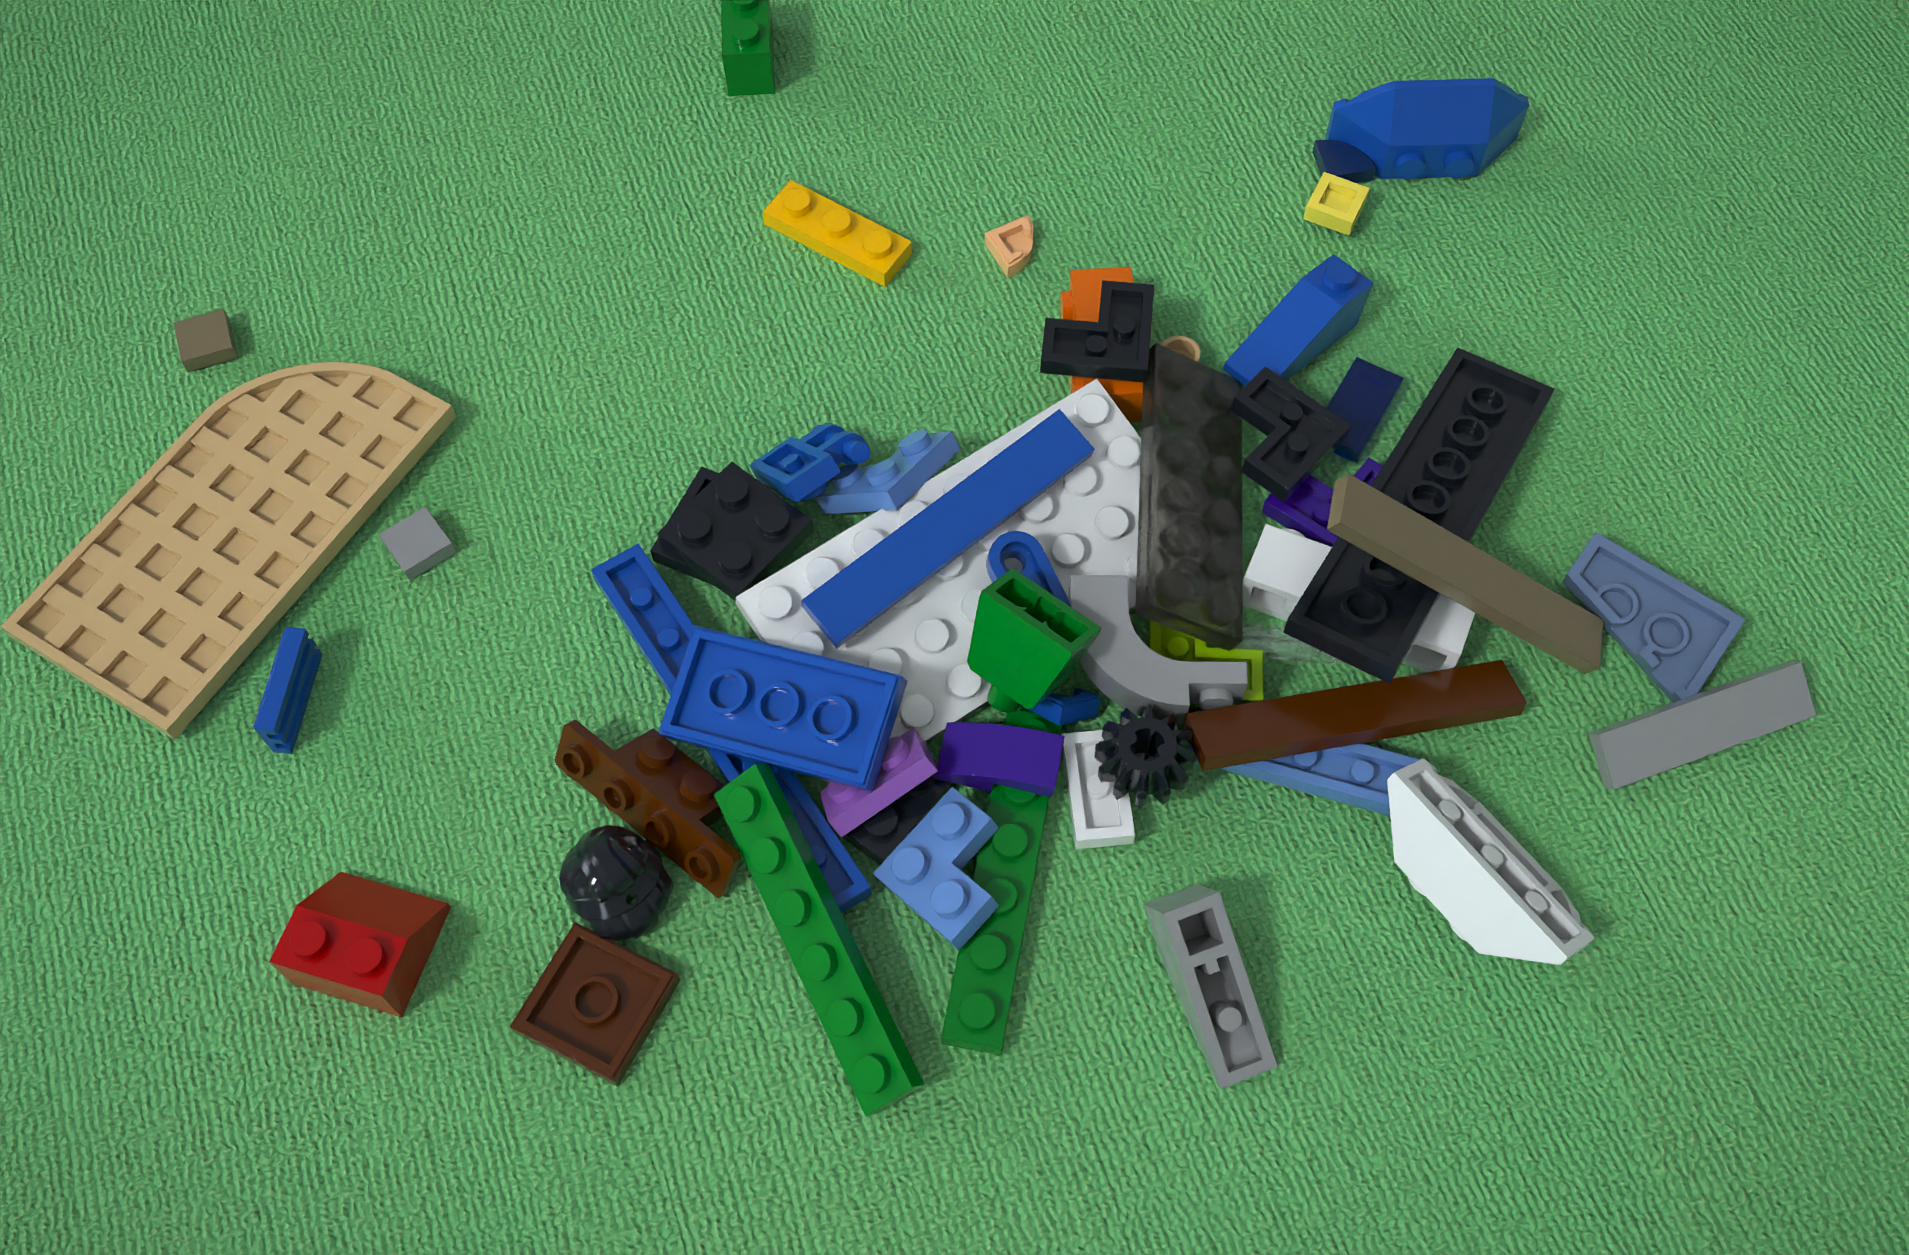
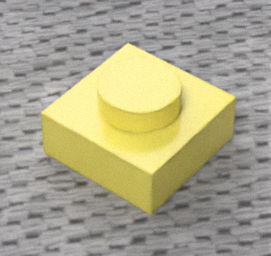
(1336, 203)

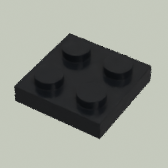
(735, 531)

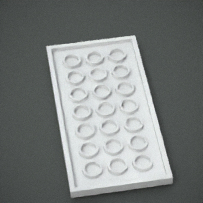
(1081, 522)

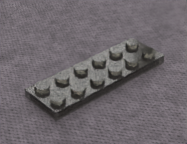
(1190, 501)

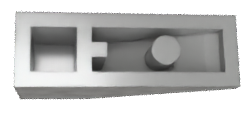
(1211, 982)

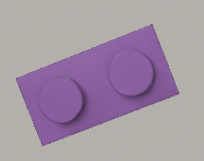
(904, 766)

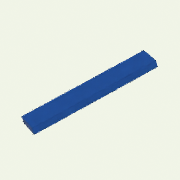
(946, 528)

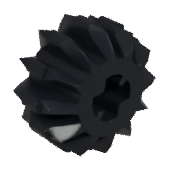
(1154, 739)

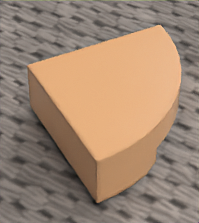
(1012, 245)

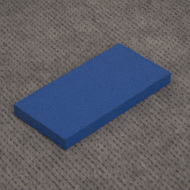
(783, 708)

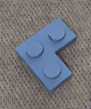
(892, 480)
(928, 867)

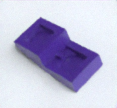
(1001, 755)

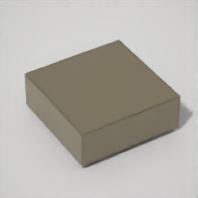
(205, 340)

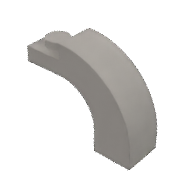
(1136, 674)

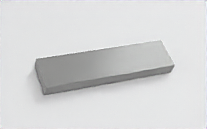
(1702, 724)

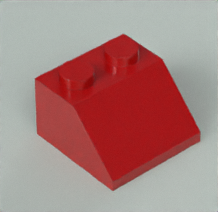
(360, 942)

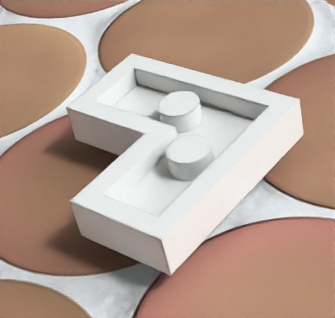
(1095, 812)

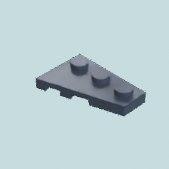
(1653, 616)

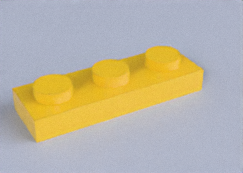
(837, 233)

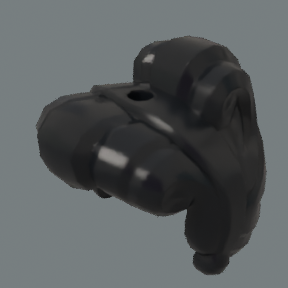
(607, 868)

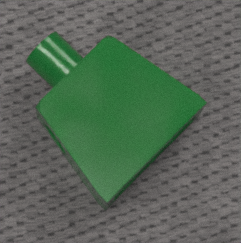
(1025, 641)

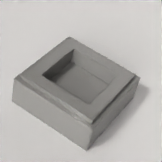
(417, 543)

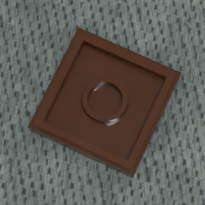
(595, 1004)

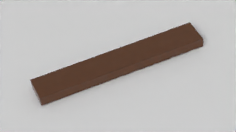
(1352, 714)

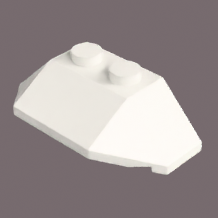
(1478, 871)

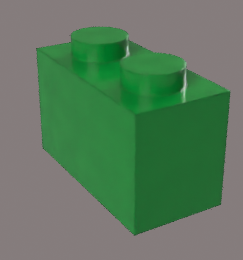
(748, 47)

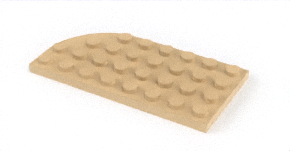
(226, 534)

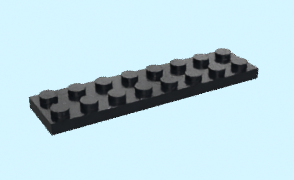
(1447, 472)

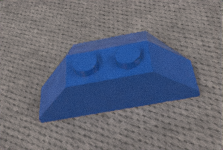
(1430, 126)

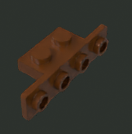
(658, 795)

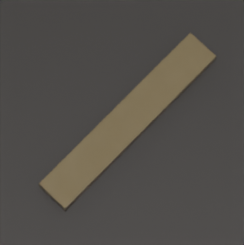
(1465, 573)

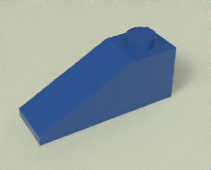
(1304, 322)

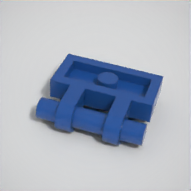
(805, 465)

